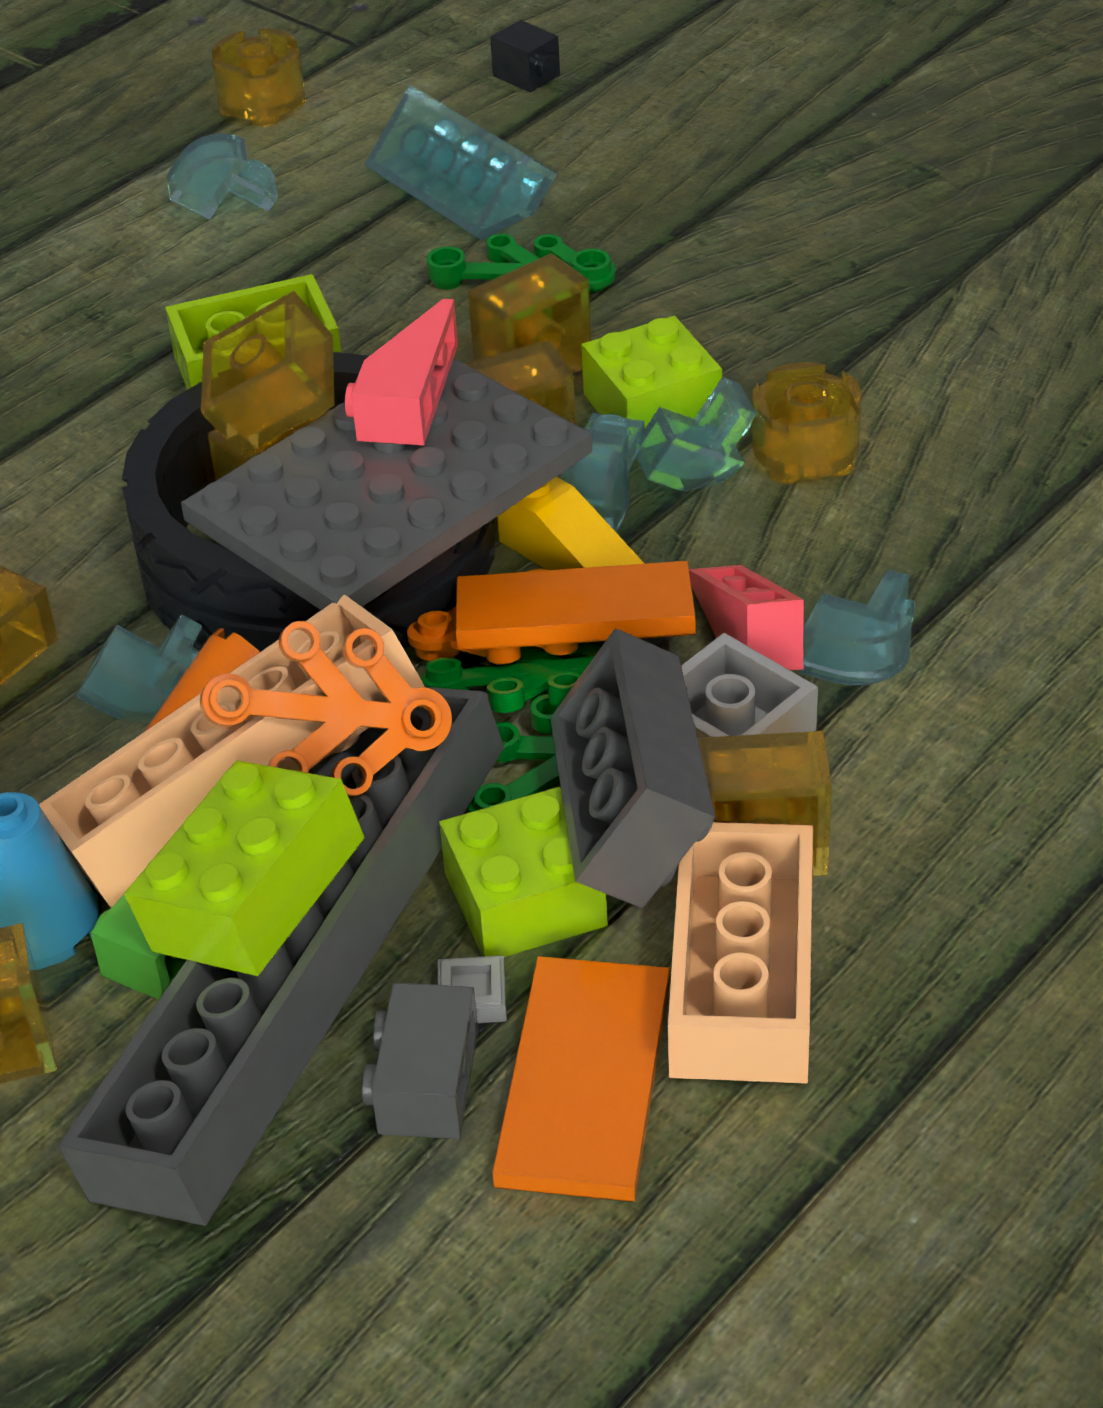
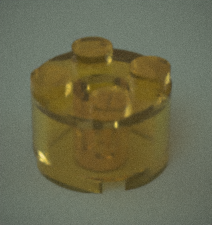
(258, 76)
(806, 422)

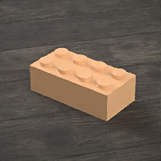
(743, 955)

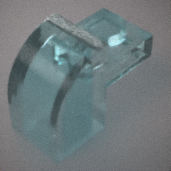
(215, 167)
(699, 450)
(605, 472)
(860, 641)
(136, 677)

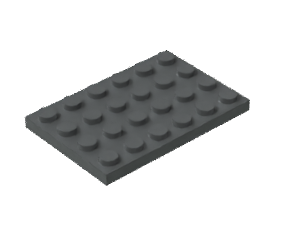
(365, 515)

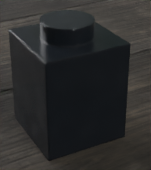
(525, 56)

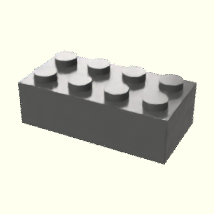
(630, 770)

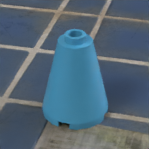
(42, 883)

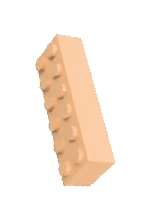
(143, 792)

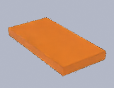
(573, 605)
(583, 1079)

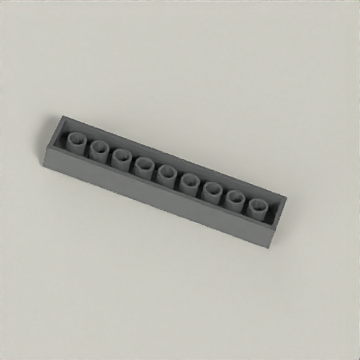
(231, 1044)

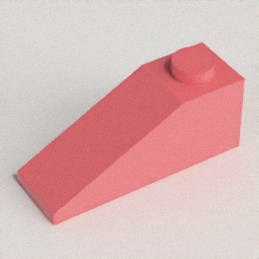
(405, 380)
(752, 611)

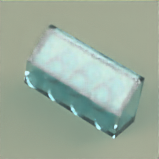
(458, 166)

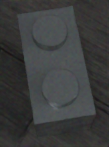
(422, 1060)

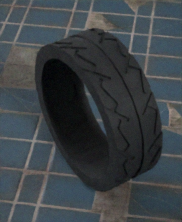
(219, 587)

